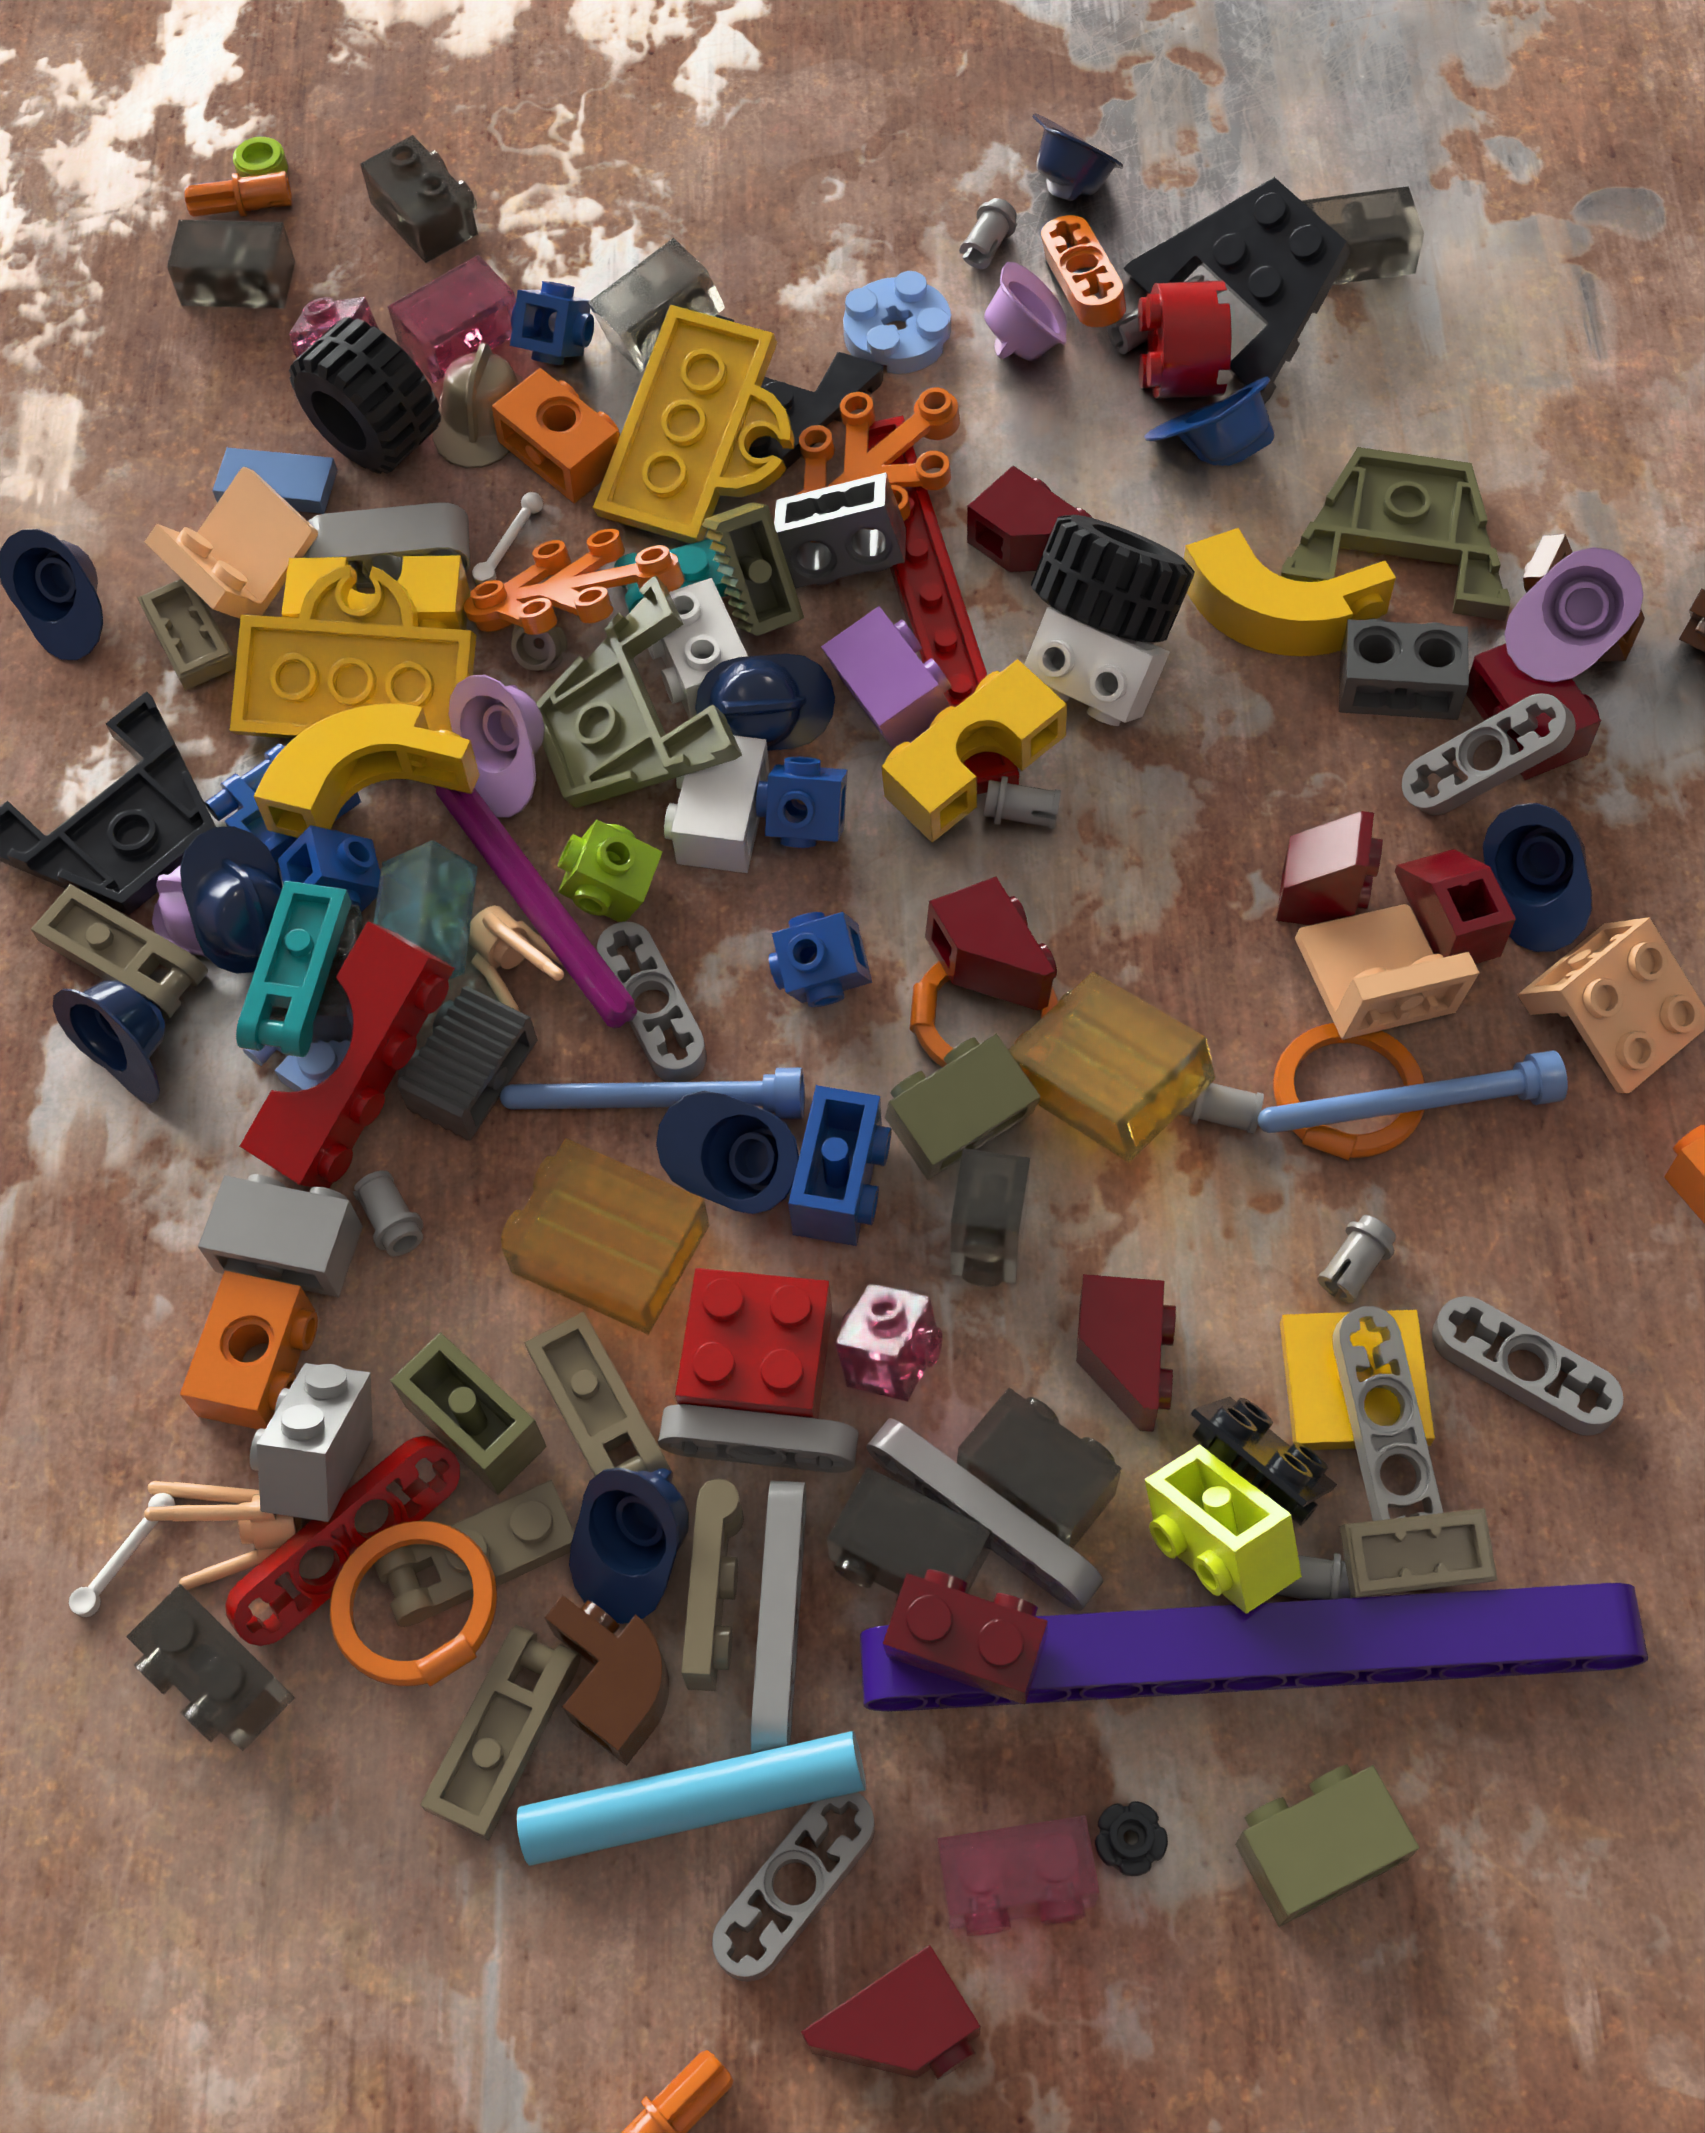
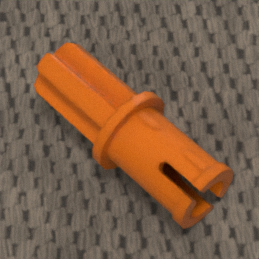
(239, 194)
(685, 2098)

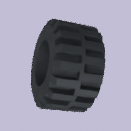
(365, 395)
(1112, 578)

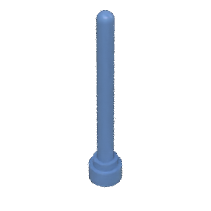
(1537, 1079)
(776, 1093)

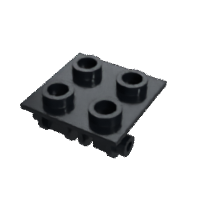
(1243, 1430)

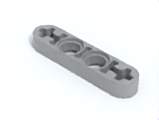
(1378, 1442)
(1014, 1533)
(779, 1616)

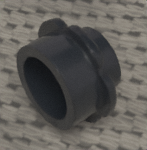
(1127, 1858)

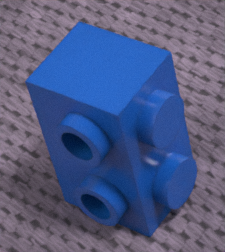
(836, 1166)

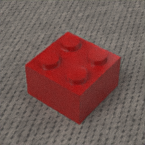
(755, 1343)

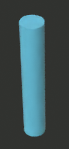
(690, 1798)

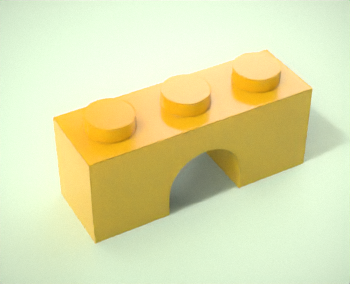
(433, 583)
(1005, 715)

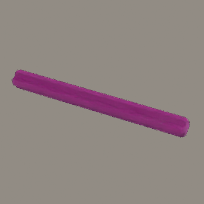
(541, 906)

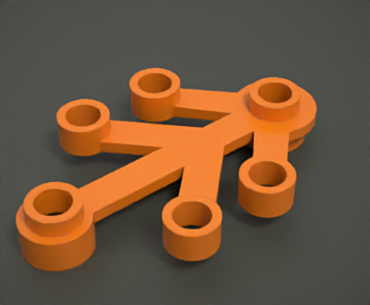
(934, 418)
(572, 587)

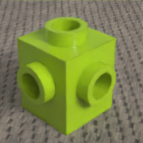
(607, 871)

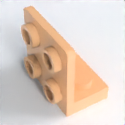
(240, 549)
(1382, 971)
(1622, 999)

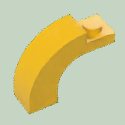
(1277, 612)
(351, 751)

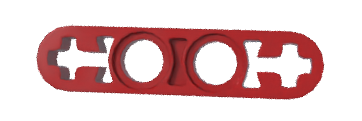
(341, 1537)

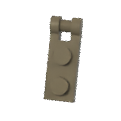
(118, 948)
(592, 1396)
(513, 1536)
(711, 1581)
(499, 1734)

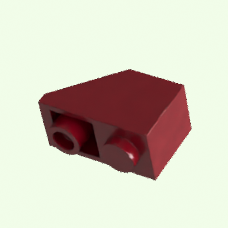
(1015, 520)
(1329, 871)
(1457, 904)
(988, 945)
(1122, 1341)

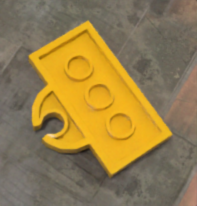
(695, 428)
(344, 659)

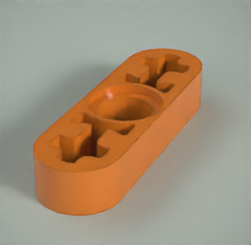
(1079, 287)

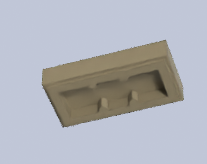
(187, 633)
(1418, 1553)

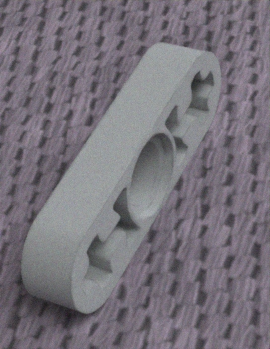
(1520, 718)
(676, 1014)
(1555, 1357)
(758, 1438)
(746, 1917)

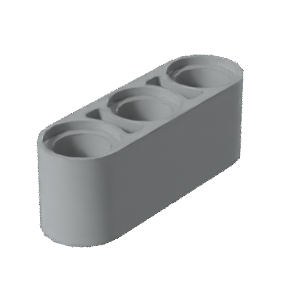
(387, 534)

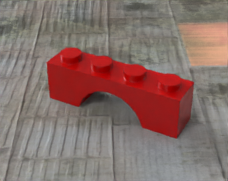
(390, 995)

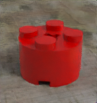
(1185, 338)

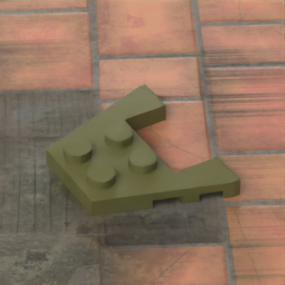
(1411, 511)
(604, 726)

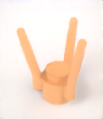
(506, 944)
(259, 1528)

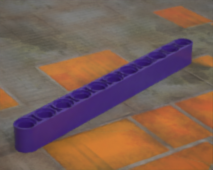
(1297, 1646)

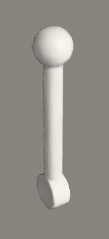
(485, 571)
(86, 1600)

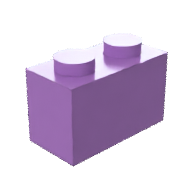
(888, 677)

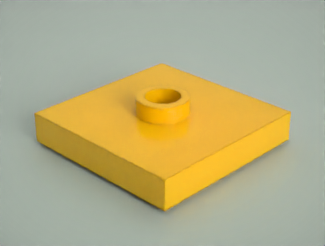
(1314, 1384)

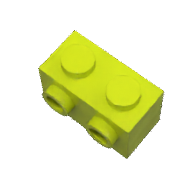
(1222, 1529)

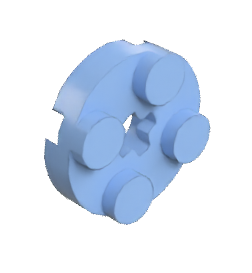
(897, 299)

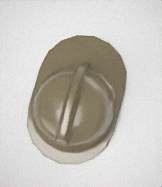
(467, 421)

